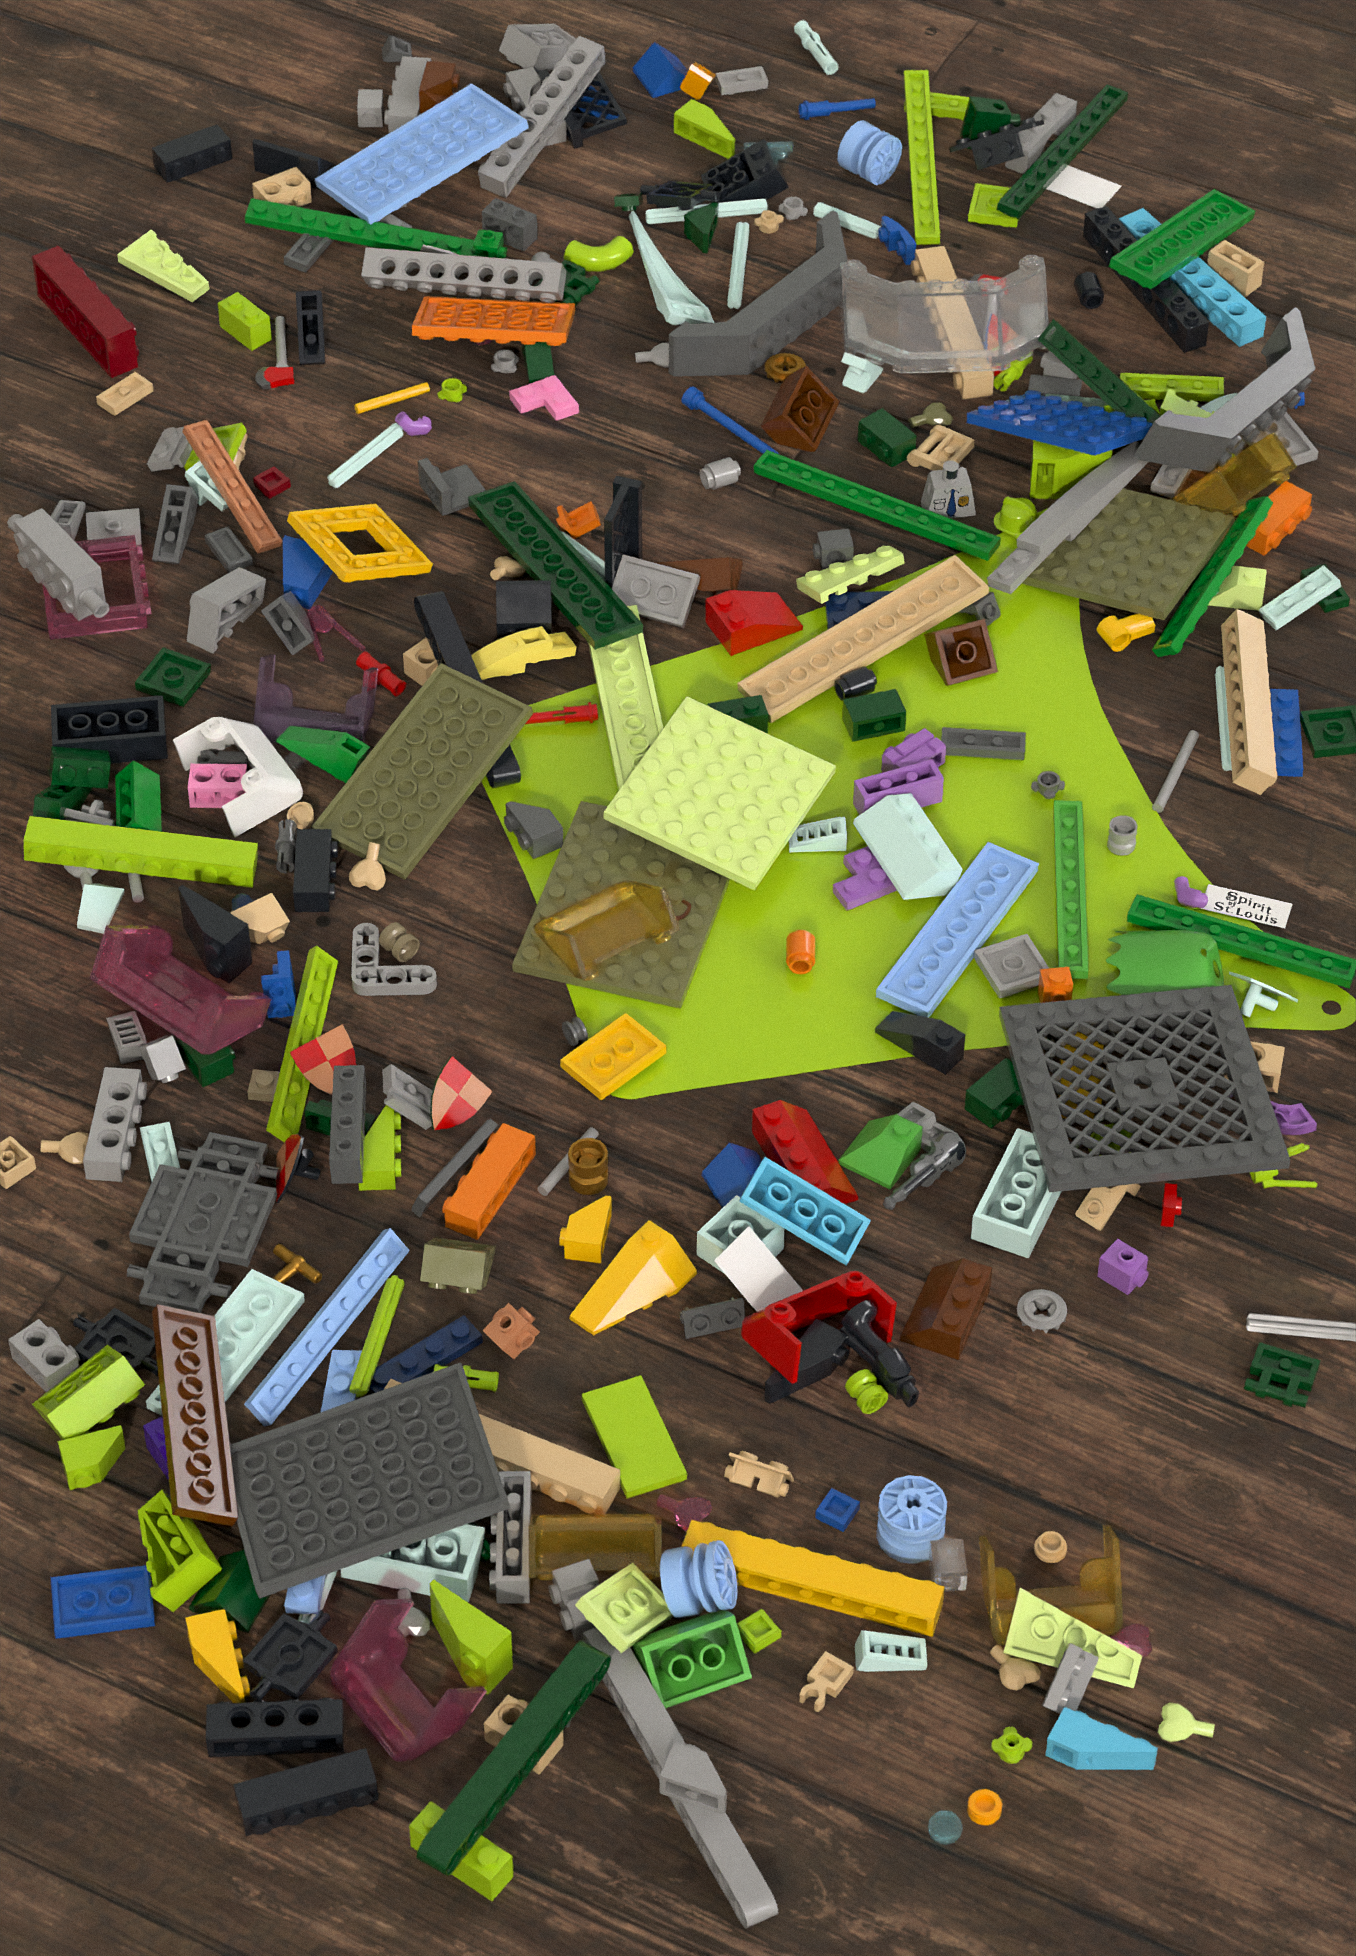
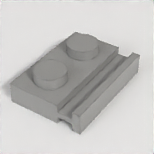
(170, 450)
(407, 1096)

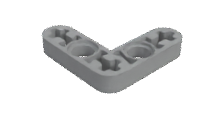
(372, 970)

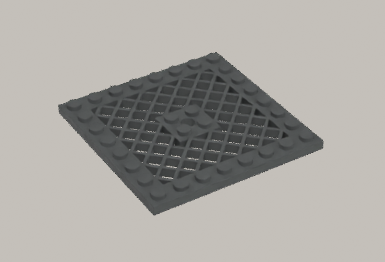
(1070, 1168)

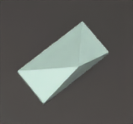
(98, 906)

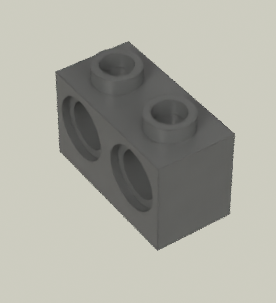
(517, 224)

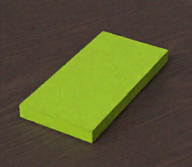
(634, 1436)

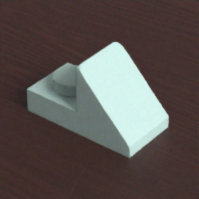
(860, 373)
(204, 486)

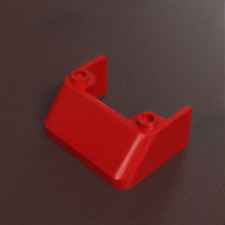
(772, 1326)

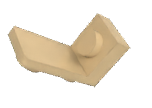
(1102, 1202)

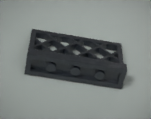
(575, 121)
(623, 525)

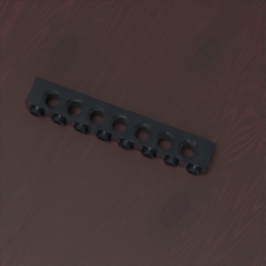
(1165, 301)

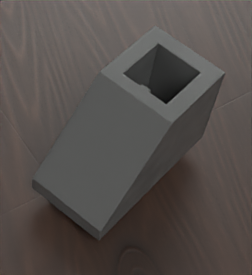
(535, 828)

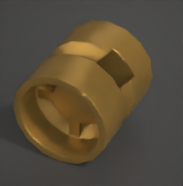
(588, 1166)

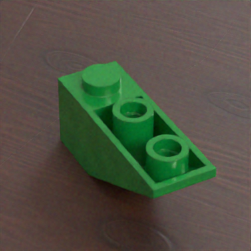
(330, 750)

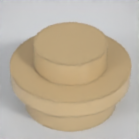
(1050, 1547)

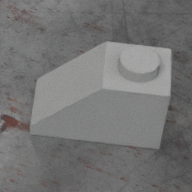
(692, 1778)

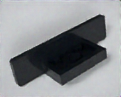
(999, 147)

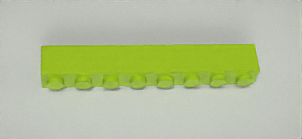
(140, 851)

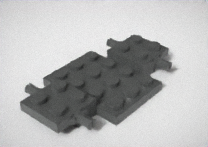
(202, 1219)

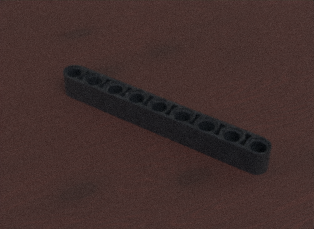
(451, 650)

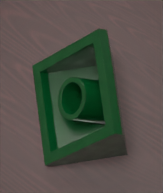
(232, 1591)

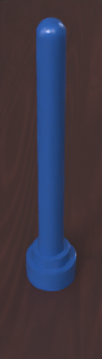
(695, 400)

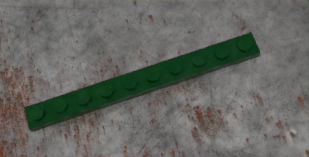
(1062, 152)

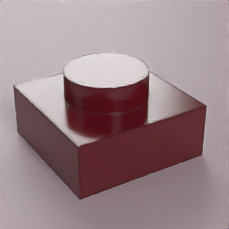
(271, 482)

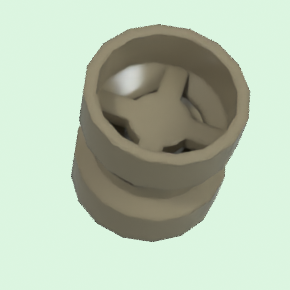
(399, 942)

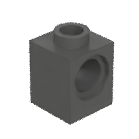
(833, 547)

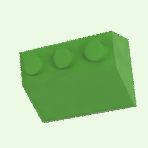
(693, 1657)

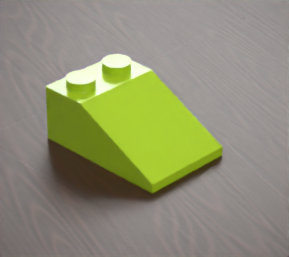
(473, 1639)

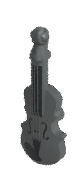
(945, 1154)

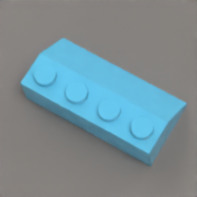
(805, 1210)

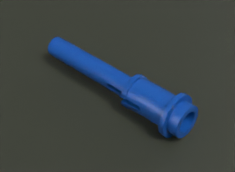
(824, 108)

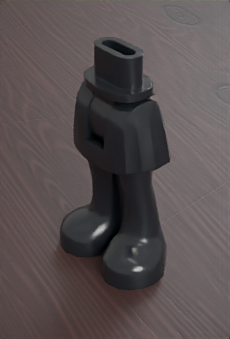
(887, 1363)

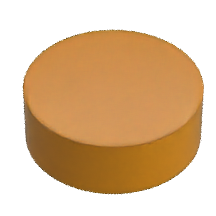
(984, 1807)

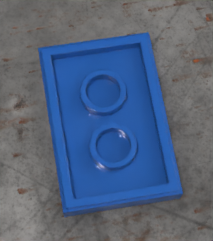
(102, 1601)

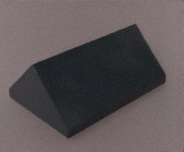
(276, 159)

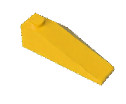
(640, 1273)

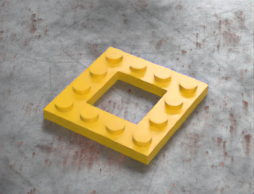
(318, 528)

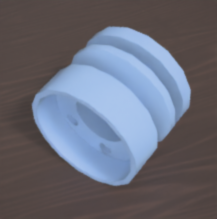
(869, 152)
(910, 1517)
(698, 1579)

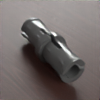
(286, 846)

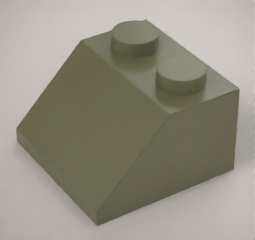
(457, 1264)

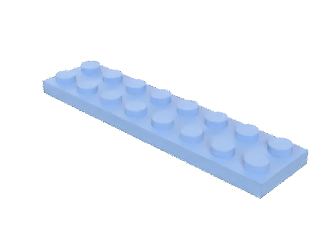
(957, 930)

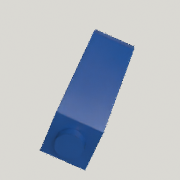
(303, 571)

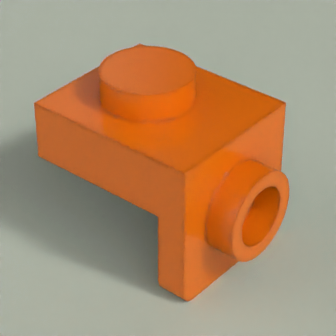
(579, 520)

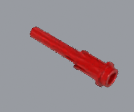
(571, 715)

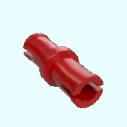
(385, 676)

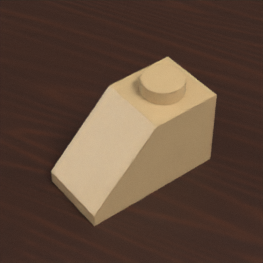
(264, 919)

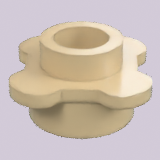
(769, 221)

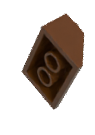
(800, 411)
(948, 1307)

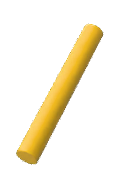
(392, 398)

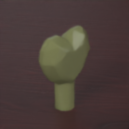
(932, 415)

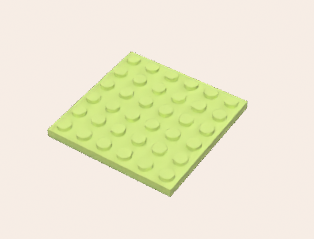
(719, 792)

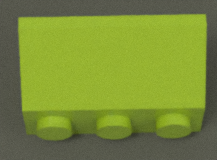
(89, 1394)

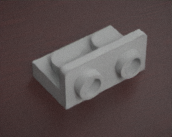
(1070, 1679)

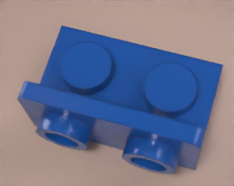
(280, 987)

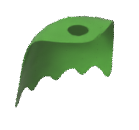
(1164, 961)

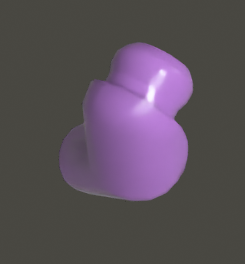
(413, 428)
(1188, 896)

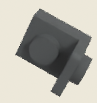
(984, 608)

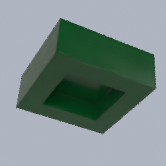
(628, 201)

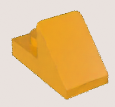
(697, 81)

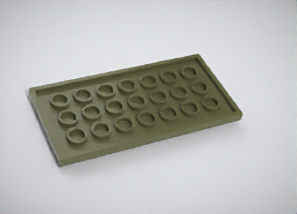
(423, 769)

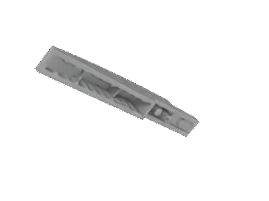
(1066, 518)

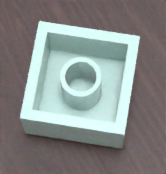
(729, 1224)

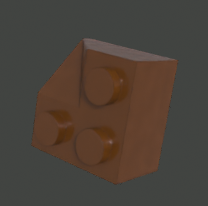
(437, 84)

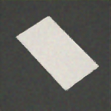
(1084, 187)
(756, 1271)

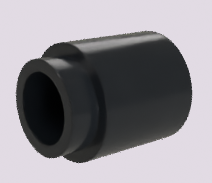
(1089, 290)
(855, 683)

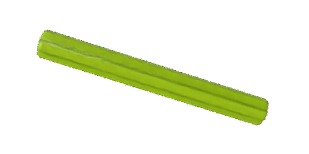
(377, 1336)

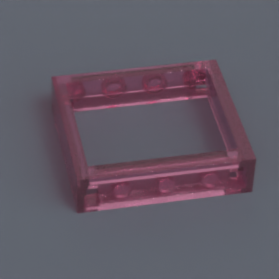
(118, 617)

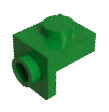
(491, 242)

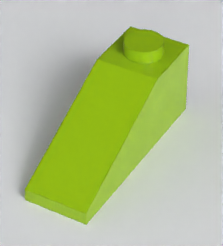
(704, 128)

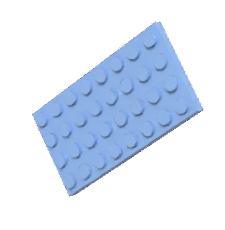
(421, 154)

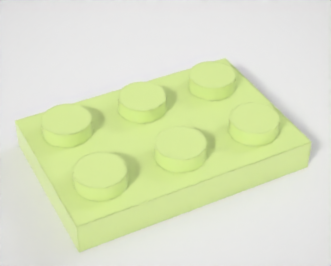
(625, 1607)

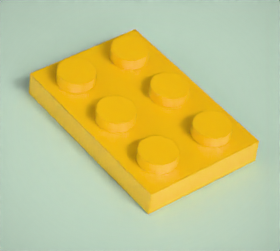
(613, 1056)

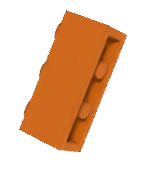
(1288, 510)

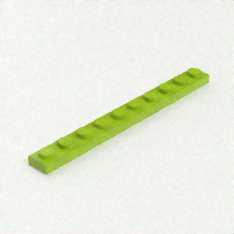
(921, 157)

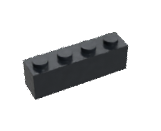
(306, 1792)

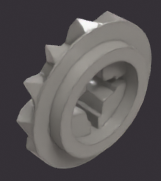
(1041, 1300)

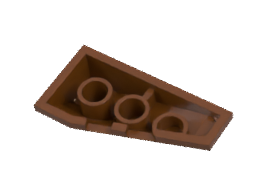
(716, 573)

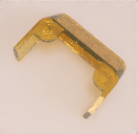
(605, 1539)
(1093, 1602)

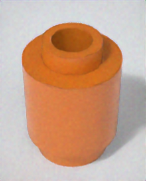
(800, 951)

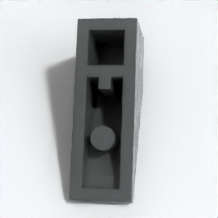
(175, 523)

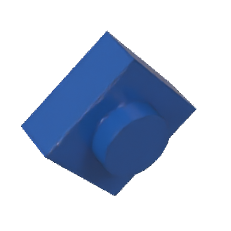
(837, 1510)

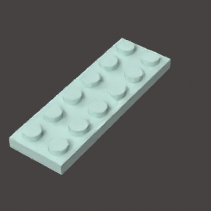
(247, 1328)

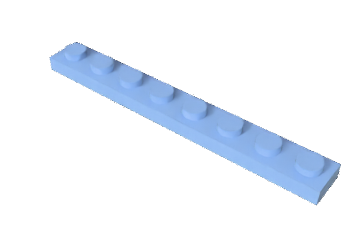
(326, 1327)

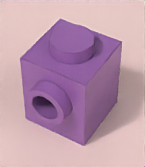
(1123, 1267)

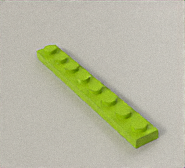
(305, 1026)

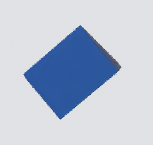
(660, 71)
(731, 1172)

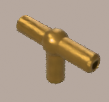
(295, 1264)

